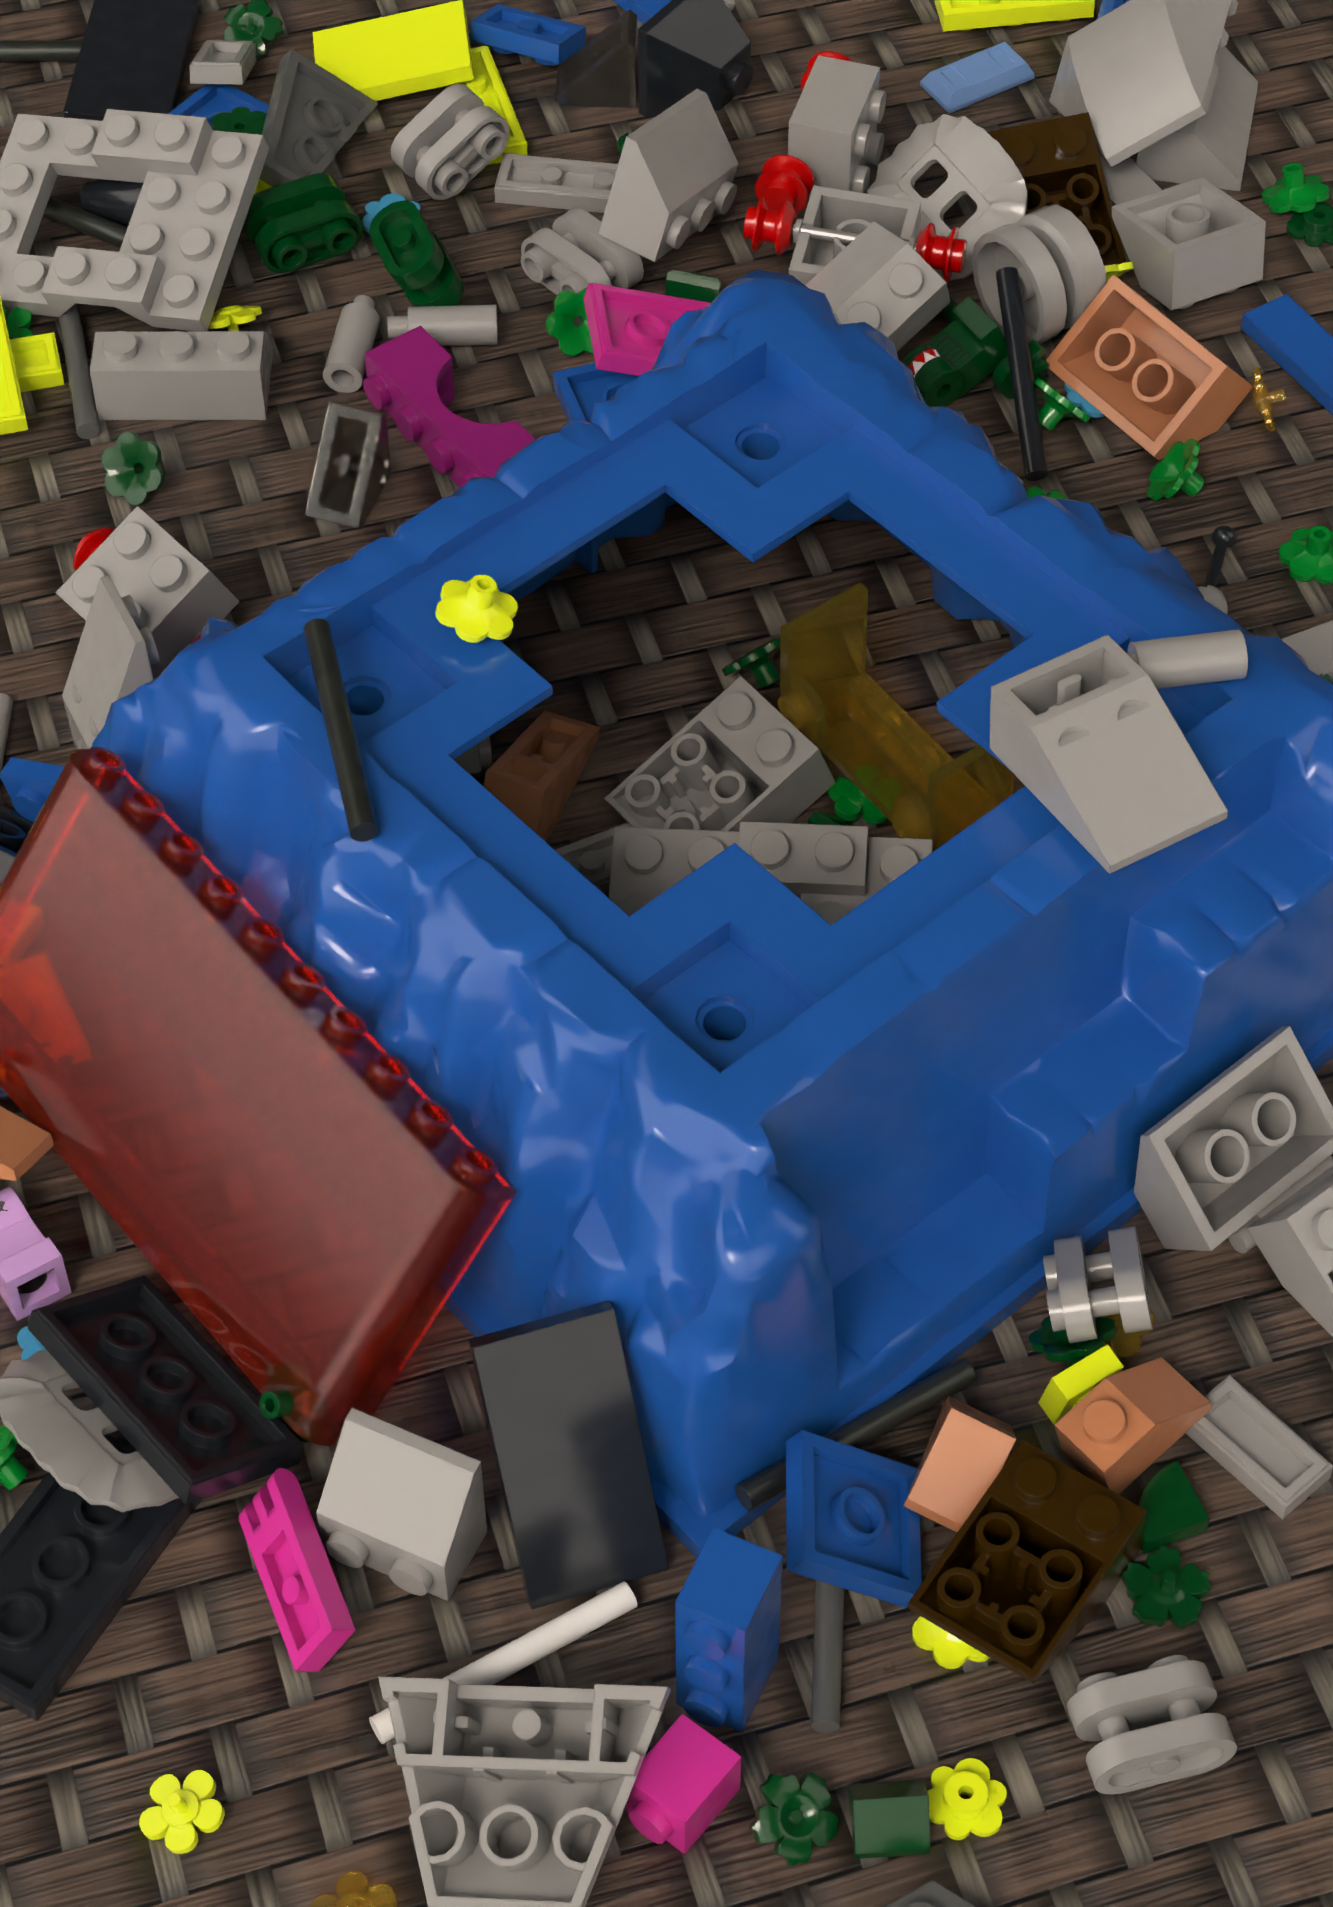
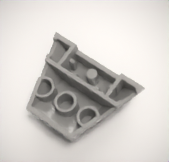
(1142, 71)
(517, 1784)

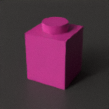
(683, 1785)

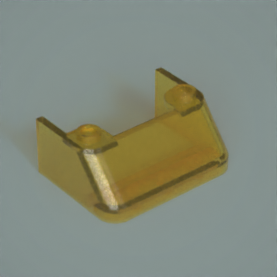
(871, 735)

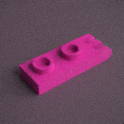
(296, 1572)

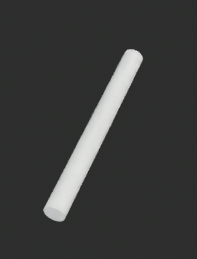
(532, 1646)

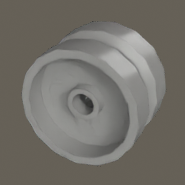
(1055, 267)

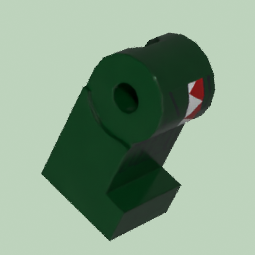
(957, 356)

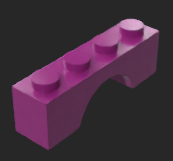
(414, 386)

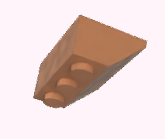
(1146, 371)

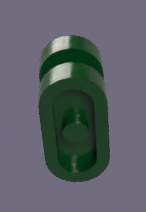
(302, 223)
(415, 256)

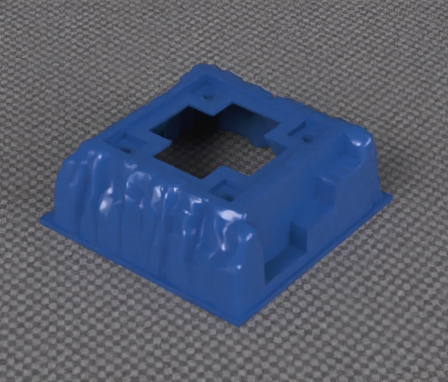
(896, 1088)

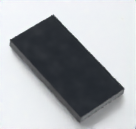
(132, 57)
(165, 1388)
(569, 1453)
(66, 1579)

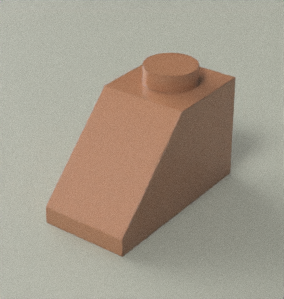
(1129, 1422)

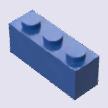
(727, 1630)

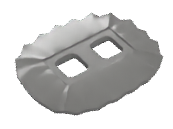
(974, 168)
(72, 1440)

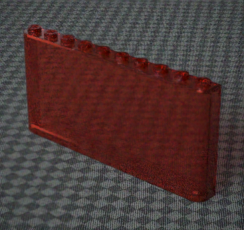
(229, 1103)

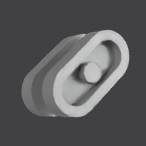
(450, 142)
(578, 255)
(1070, 1295)
(1150, 1725)

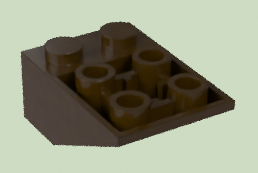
(1065, 170)
(1031, 1562)

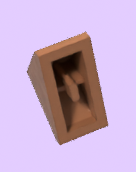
(959, 1463)

